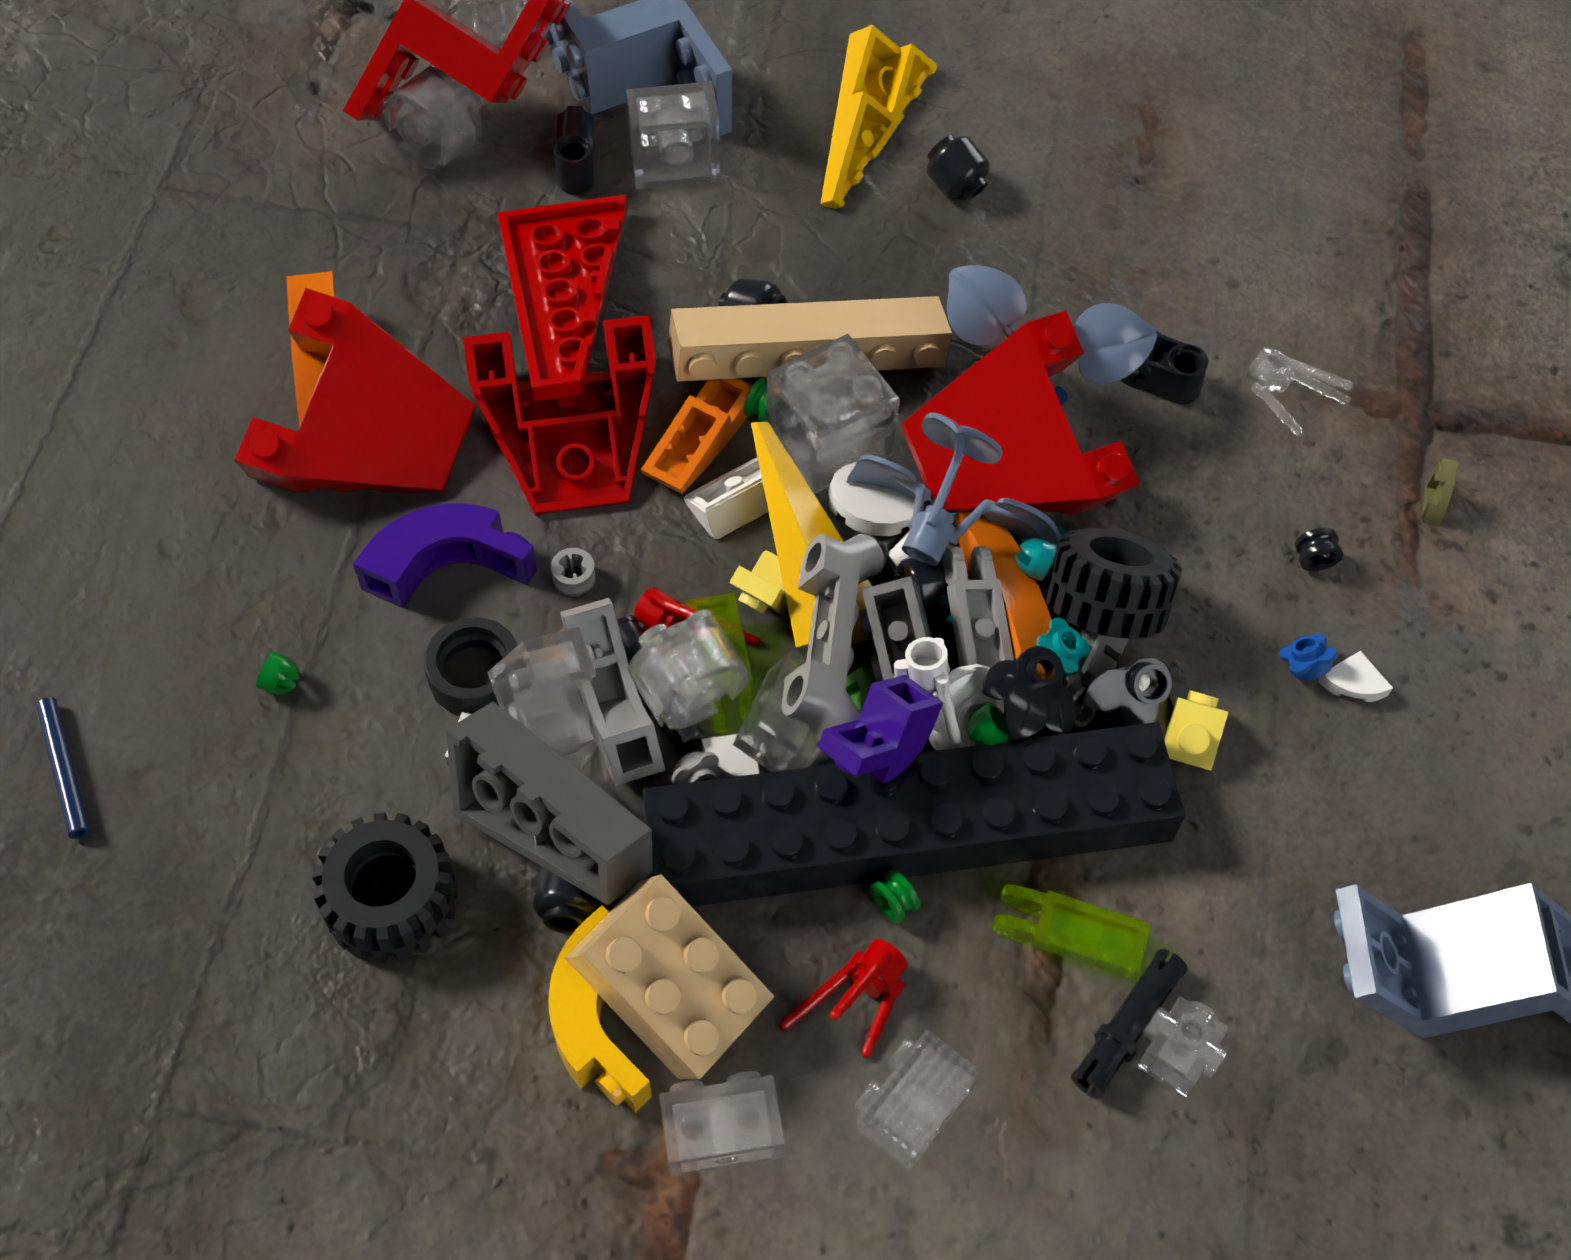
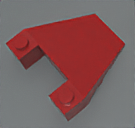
(1017, 406)
(372, 419)
(572, 447)

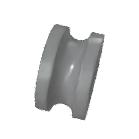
(569, 559)

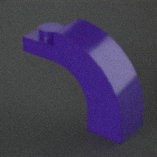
(437, 537)

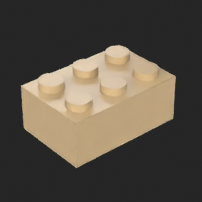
(670, 978)

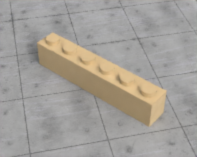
(758, 338)

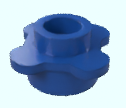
(1309, 657)

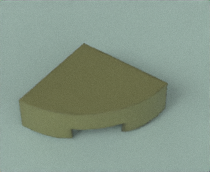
(1439, 491)

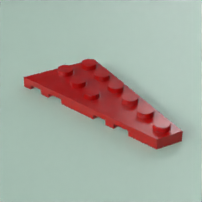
(559, 282)

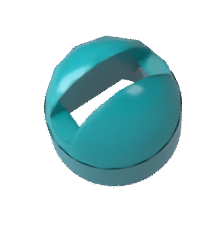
(1036, 557)

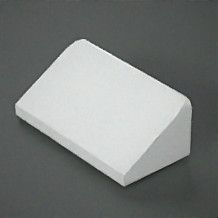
(729, 500)

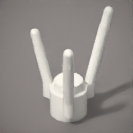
(929, 667)

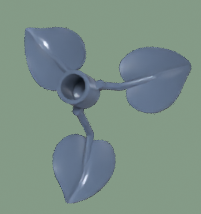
(988, 301)
(933, 528)

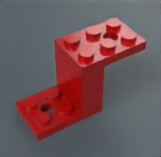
(456, 50)

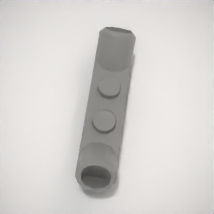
(832, 574)

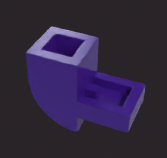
(889, 730)

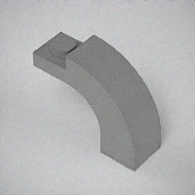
(618, 716)

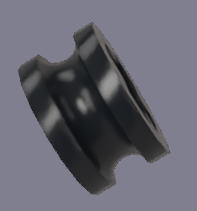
(1318, 549)

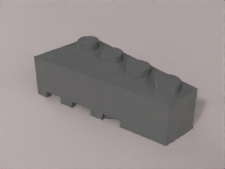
(544, 806)

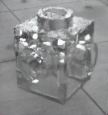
(1183, 1045)

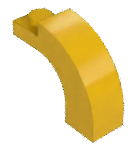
(578, 1032)

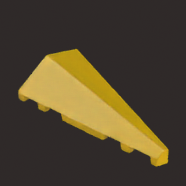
(873, 94)
(795, 522)

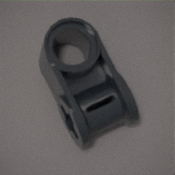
(1171, 371)

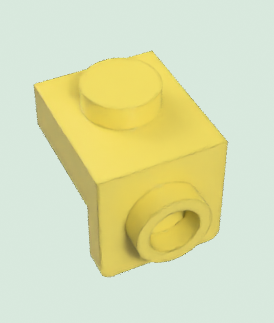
(762, 586)
(1195, 730)

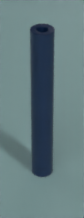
(62, 768)

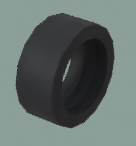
(453, 639)

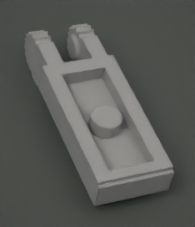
(977, 608)

